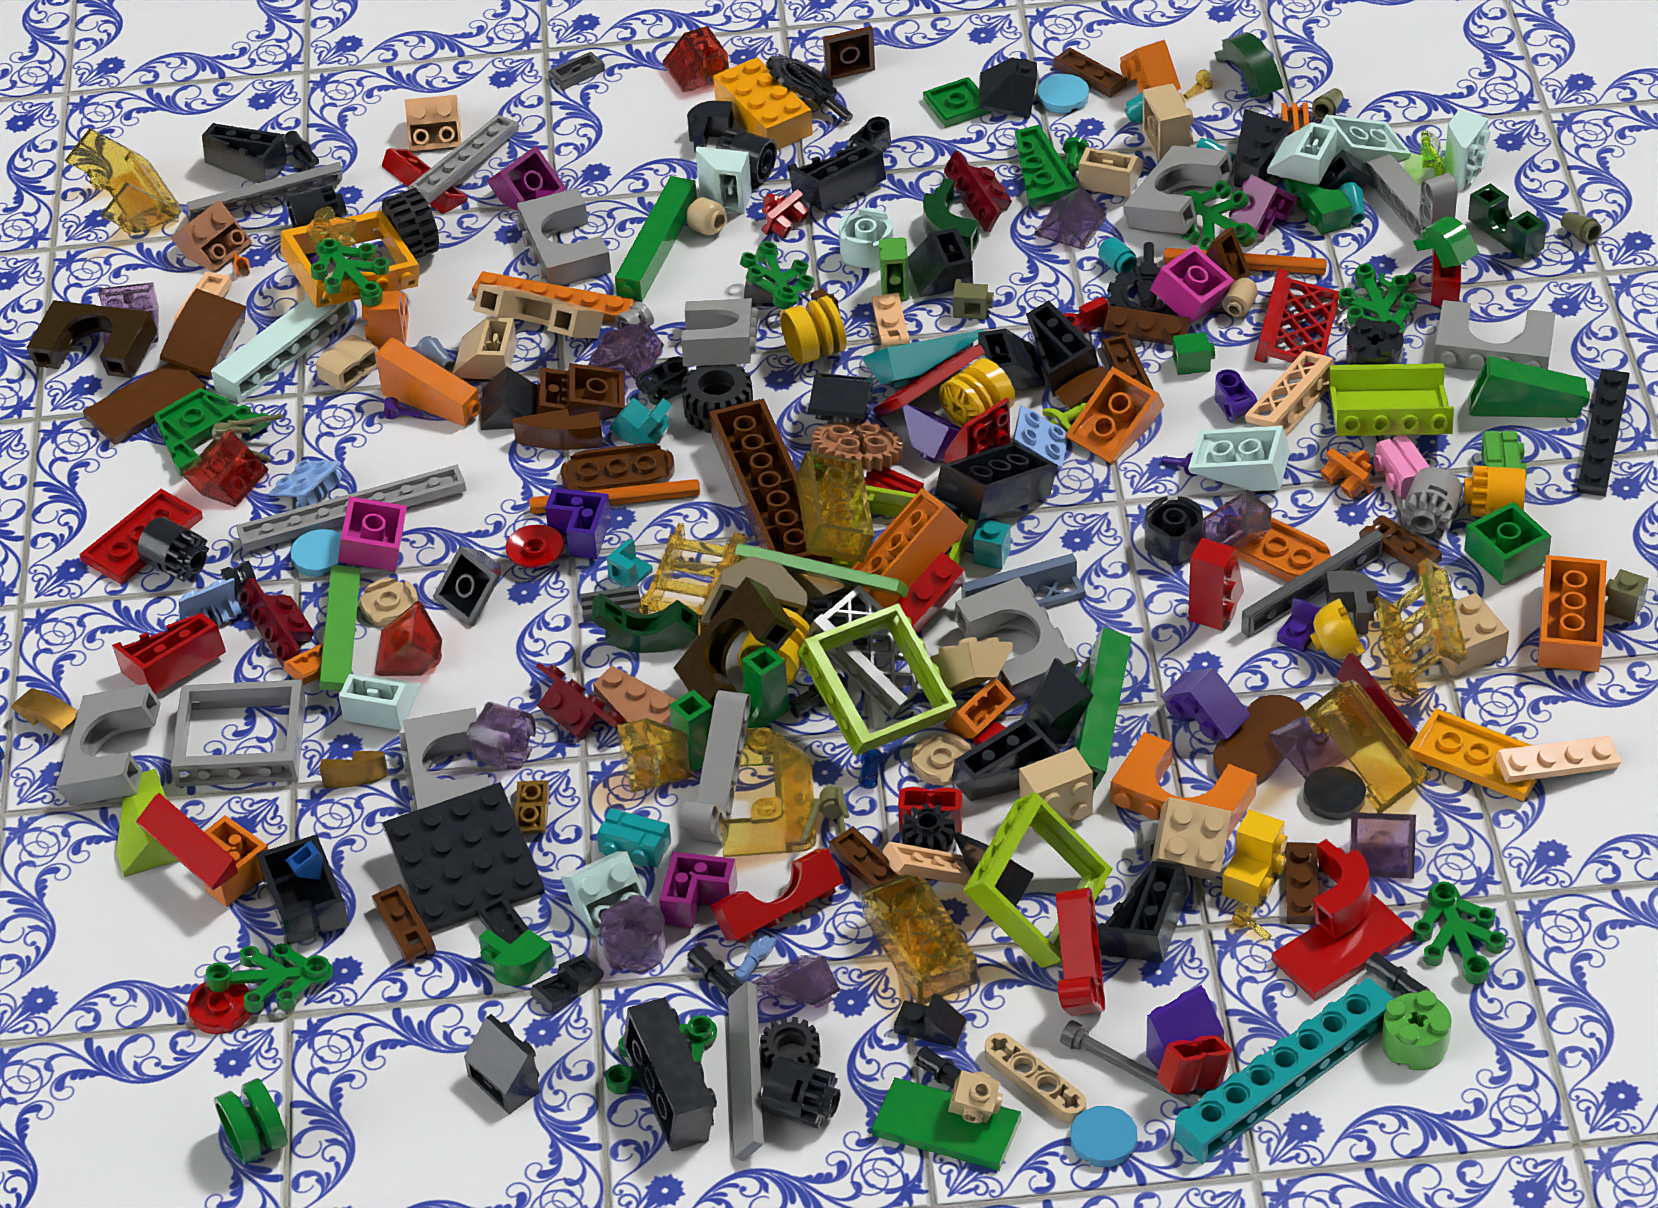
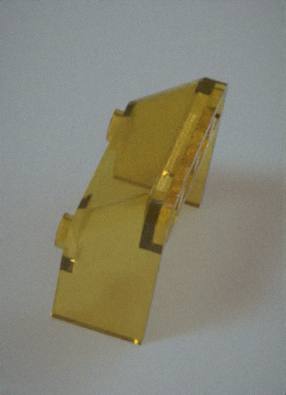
(137, 190)
(1368, 743)
(779, 820)

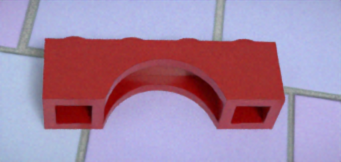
(810, 878)

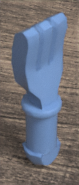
(760, 949)

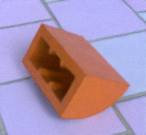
(980, 710)

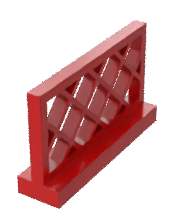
(1277, 309)

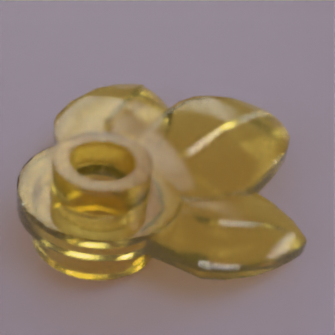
(328, 226)

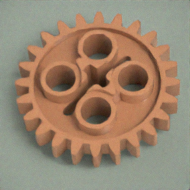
(859, 442)

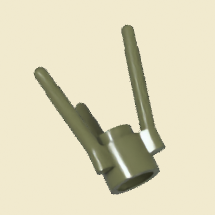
(234, 425)
(831, 805)

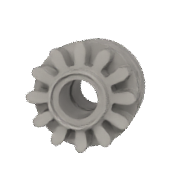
(1432, 501)

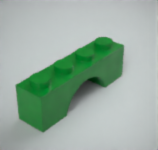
(1325, 208)

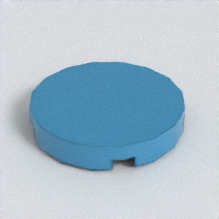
(1104, 1136)

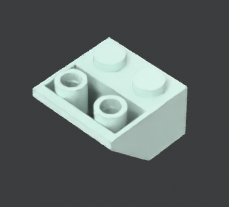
(1466, 146)
(1305, 154)
(724, 177)
(377, 700)
(601, 886)

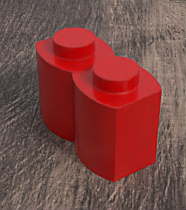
(948, 798)
(1194, 1064)

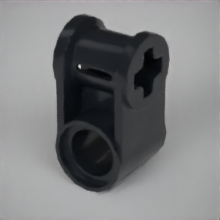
(874, 132)
(665, 381)

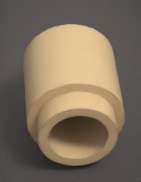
(1240, 297)

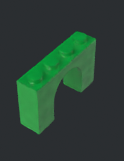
(764, 681)

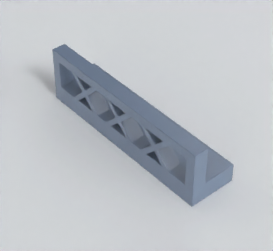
(1040, 577)

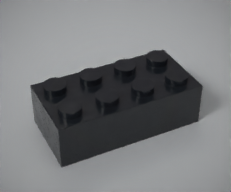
(995, 480)
(669, 1073)

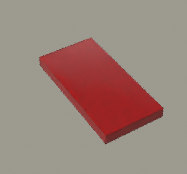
(928, 380)
(116, 550)
(1322, 963)

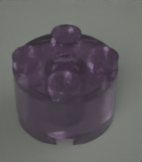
(502, 736)
(633, 934)

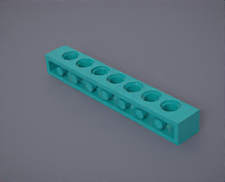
(1282, 1071)

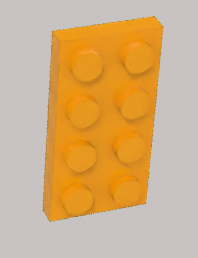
(1468, 752)

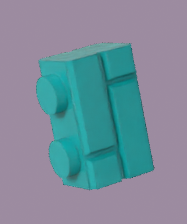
(640, 836)

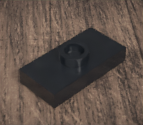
(502, 919)

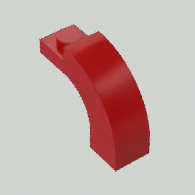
(1350, 899)

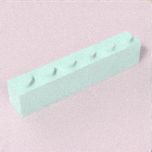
(277, 347)

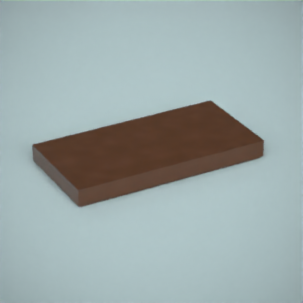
(135, 404)

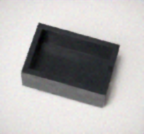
(301, 902)

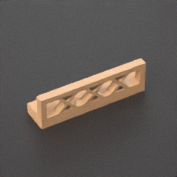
(1300, 395)

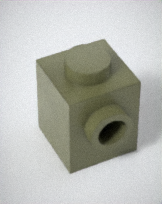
(1626, 595)

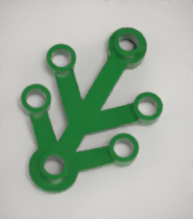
(1213, 215)
(333, 252)
(1366, 278)
(783, 295)
(1446, 899)
(307, 971)
(698, 1042)

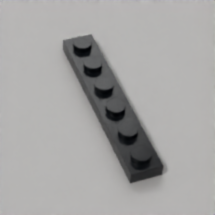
(1603, 432)

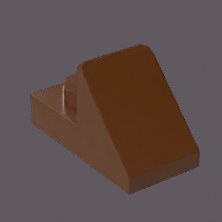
(1228, 255)

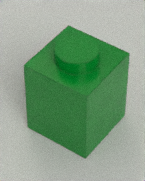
(1192, 353)

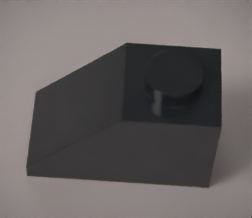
(1345, 169)

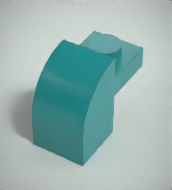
(639, 424)

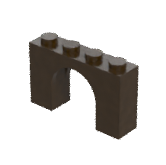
(70, 321)
(750, 608)

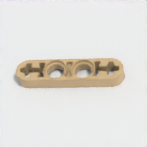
(1039, 1074)

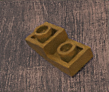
(46, 708)
(362, 769)
(532, 806)

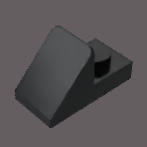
(932, 1023)

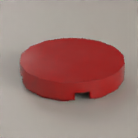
(218, 1011)

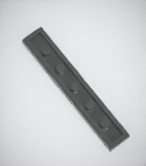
(1310, 583)

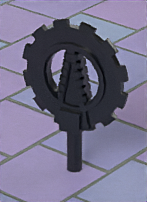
(806, 82)
(1142, 279)

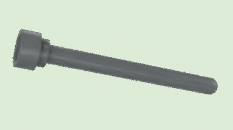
(1077, 1037)

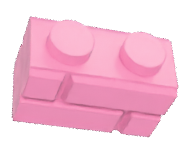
(1399, 463)

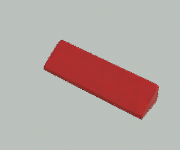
(409, 168)
(187, 842)

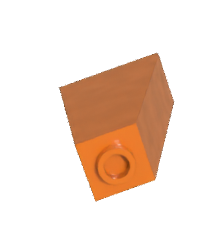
(425, 384)

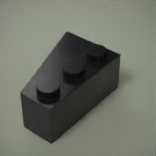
(1257, 145)
(245, 151)
(839, 177)
(1059, 345)
(995, 763)
(1148, 916)

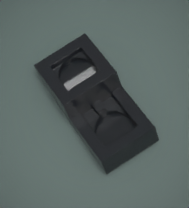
(571, 982)

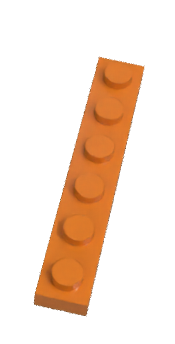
(609, 304)

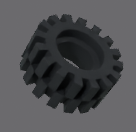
(789, 1033)

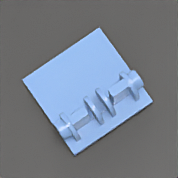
(1040, 436)
(309, 481)
(210, 600)

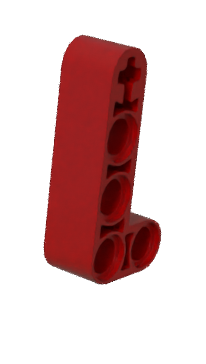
(1083, 979)

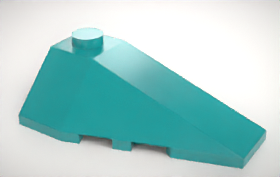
(910, 360)

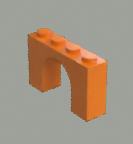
(1138, 789)

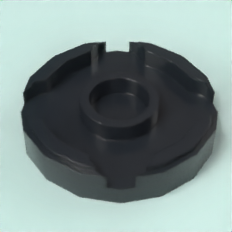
(1334, 792)

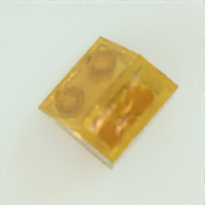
(652, 754)

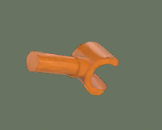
(239, 263)

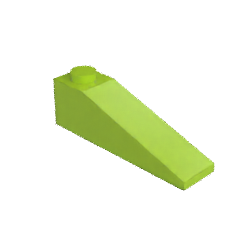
(135, 847)

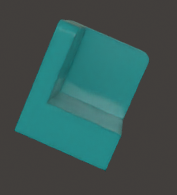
(626, 567)

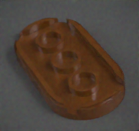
(617, 467)
(1250, 745)

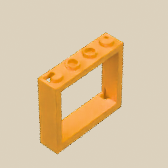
(296, 244)

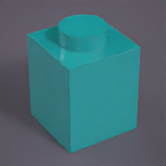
(992, 544)

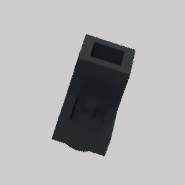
(709, 120)

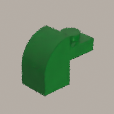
(1450, 240)
(517, 962)

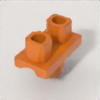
(1353, 467)

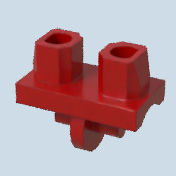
(779, 209)

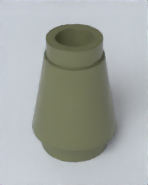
(1327, 103)
(1582, 227)

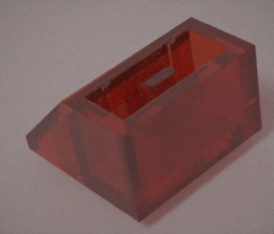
(696, 59)
(225, 470)

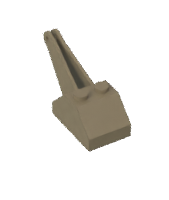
(791, 590)

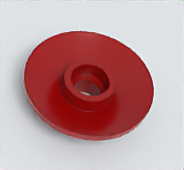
(534, 546)

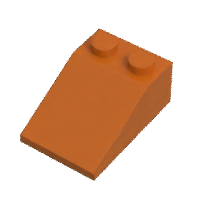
(1115, 416)

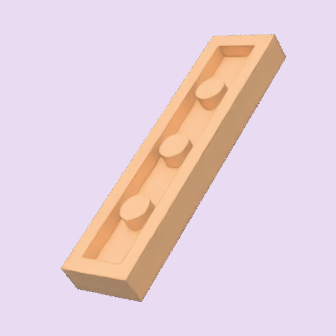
(1557, 759)
(927, 863)

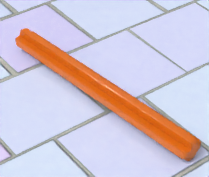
(1268, 262)
(635, 493)

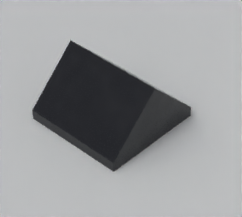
(507, 398)

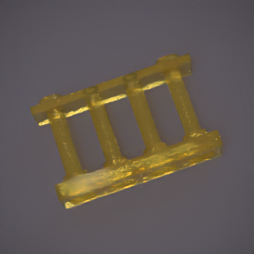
(671, 562)
(1443, 628)

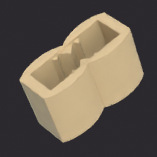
(347, 362)

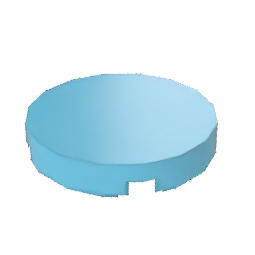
(1063, 93)
(316, 552)

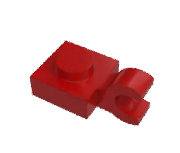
(1090, 315)

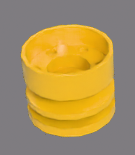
(813, 330)
(975, 391)
(788, 651)

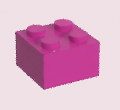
(1192, 284)
(372, 533)

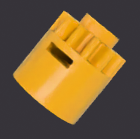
(1493, 489)

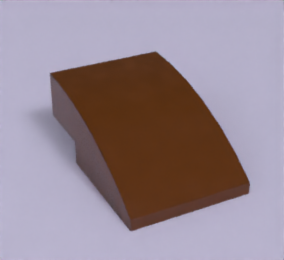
(203, 332)
(581, 390)

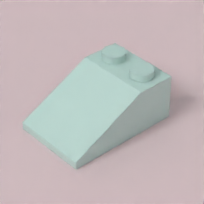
(1366, 138)
(1242, 457)

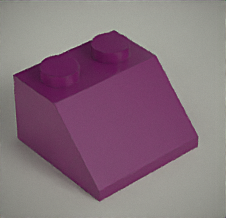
(525, 179)

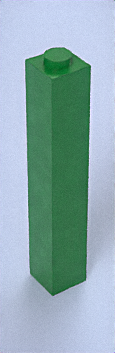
(655, 239)
(1105, 682)

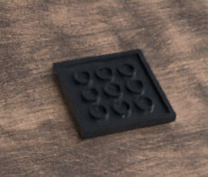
(462, 856)

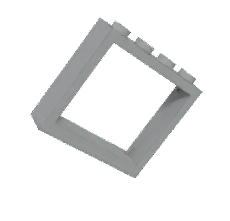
(239, 767)

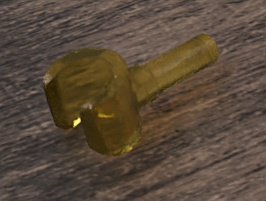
(1203, 81)
(1243, 918)

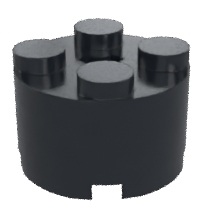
(1374, 343)
(1173, 529)

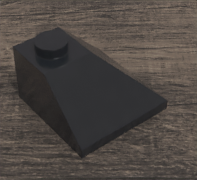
(1008, 87)
(468, 583)
(1058, 702)
(1012, 880)

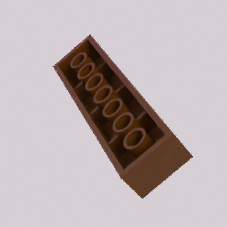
(762, 476)

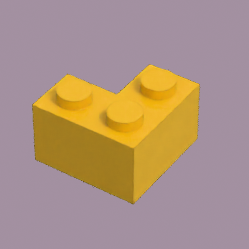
(1256, 859)

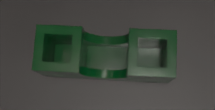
(1491, 213)

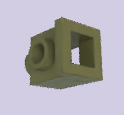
(971, 300)

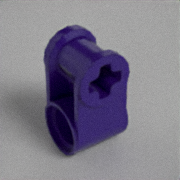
(1233, 394)

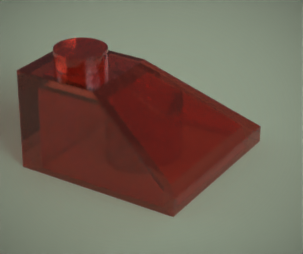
(409, 644)

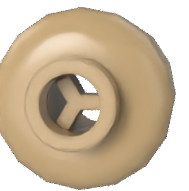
(706, 216)

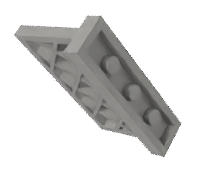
(854, 661)

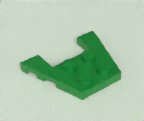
(193, 420)

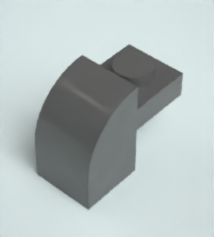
(1356, 594)

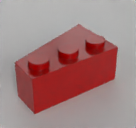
(1214, 584)
(171, 654)

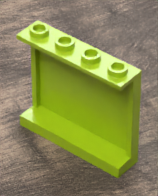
(1390, 400)

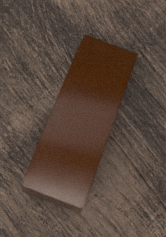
(559, 430)

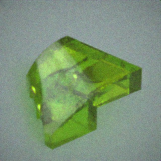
(1432, 153)

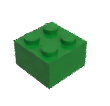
(1507, 543)

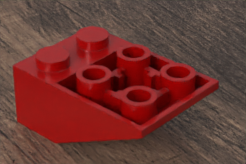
(982, 433)

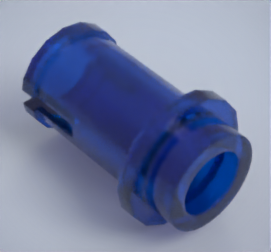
(871, 765)

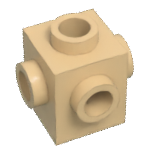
(975, 1096)

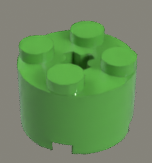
(1416, 1030)

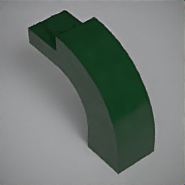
(1253, 61)
(939, 218)
(645, 632)

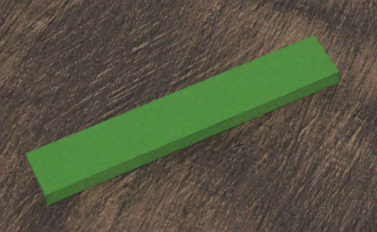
(826, 570)
(339, 627)

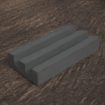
(576, 70)
(626, 597)

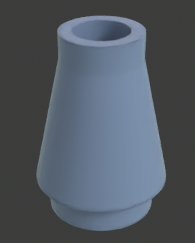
(434, 351)

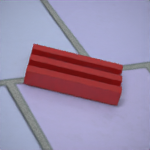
(892, 480)

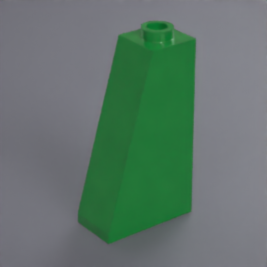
(1524, 390)

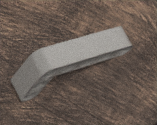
(1413, 204)
(720, 768)

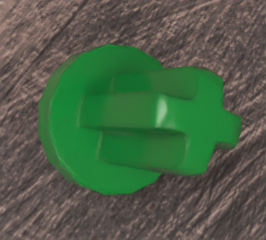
(1074, 148)

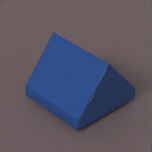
(306, 862)

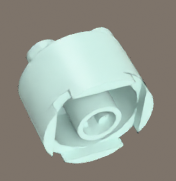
(861, 235)

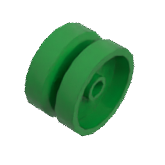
(251, 1121)

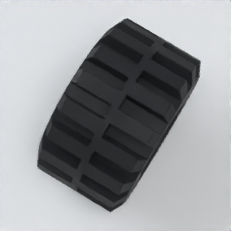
(413, 221)
(713, 389)

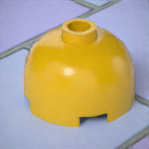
(1336, 632)

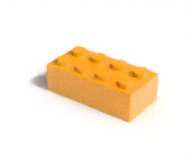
(763, 103)

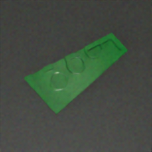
(1042, 169)

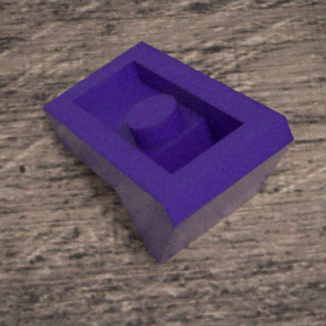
(1299, 625)

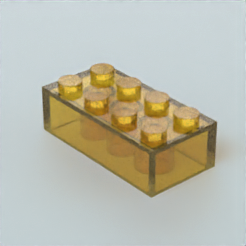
(834, 507)
(919, 937)

